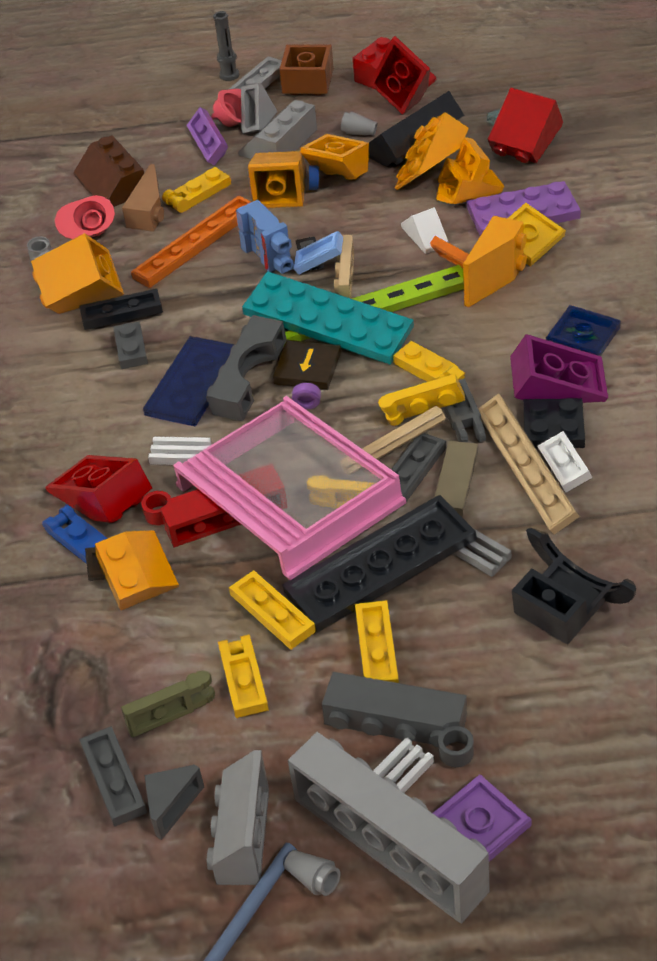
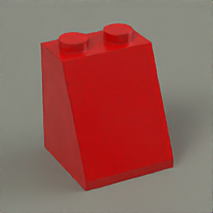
(525, 126)

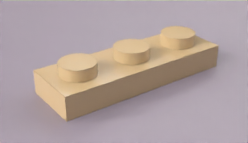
(344, 268)

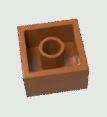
(306, 69)

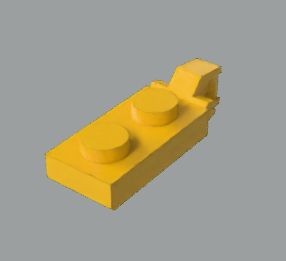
(425, 363)

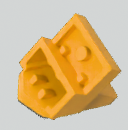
(467, 176)

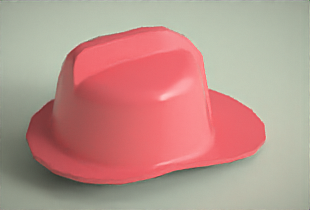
(228, 107)
(85, 216)

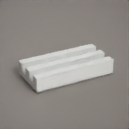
(179, 448)
(400, 761)

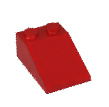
(368, 59)
(401, 76)
(102, 486)

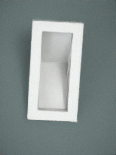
(423, 228)

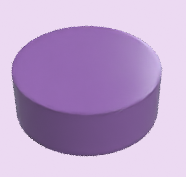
(306, 395)

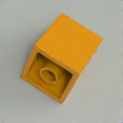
(278, 178)
(76, 275)

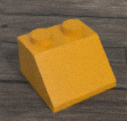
(338, 155)
(135, 567)

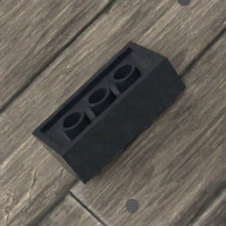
(395, 142)

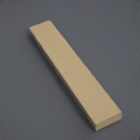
(527, 465)

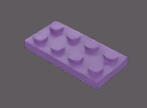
(551, 200)

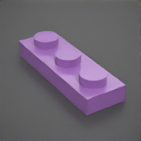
(207, 136)

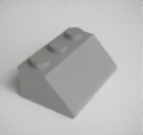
(285, 131)
(240, 822)

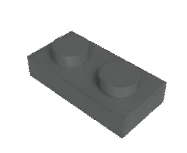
(130, 345)

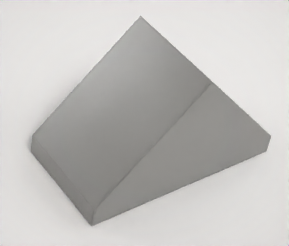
(255, 108)

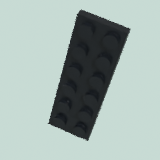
(379, 562)

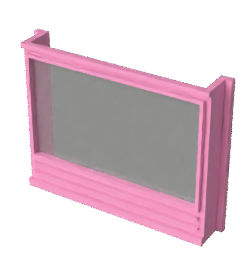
(294, 484)

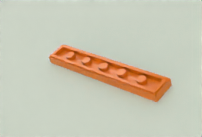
(189, 244)

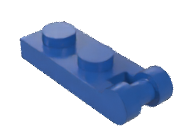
(76, 535)

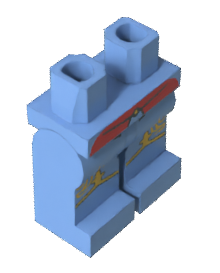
(264, 236)

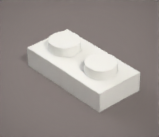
(564, 461)

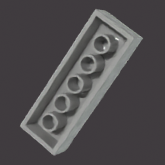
(391, 826)

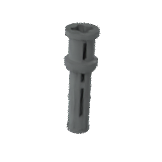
(226, 55)

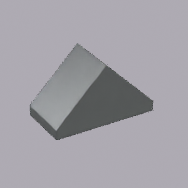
(170, 795)

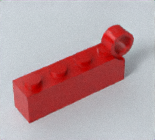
(186, 515)

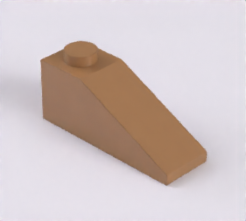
(144, 206)

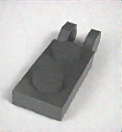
(465, 415)

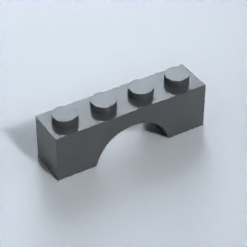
(259, 342)

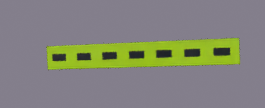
(407, 293)

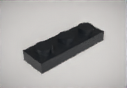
(121, 309)

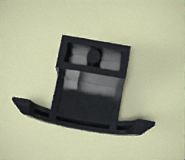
(564, 594)

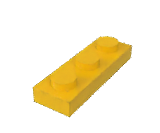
(272, 609)
(376, 641)

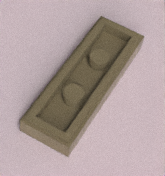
(457, 474)

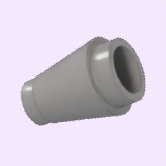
(356, 124)
(313, 872)

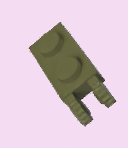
(168, 703)

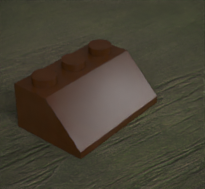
(108, 170)

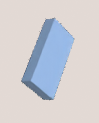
(318, 252)

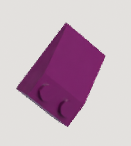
(556, 372)

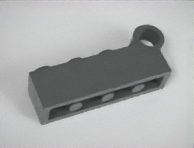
(400, 712)

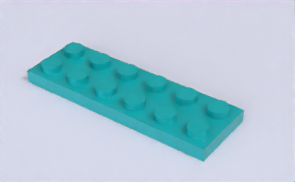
(329, 317)

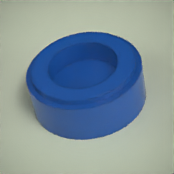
(313, 177)

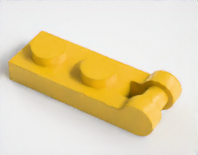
(196, 190)
(421, 398)
(243, 677)

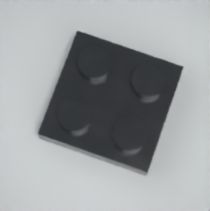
(551, 416)

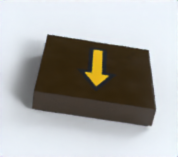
(307, 364)

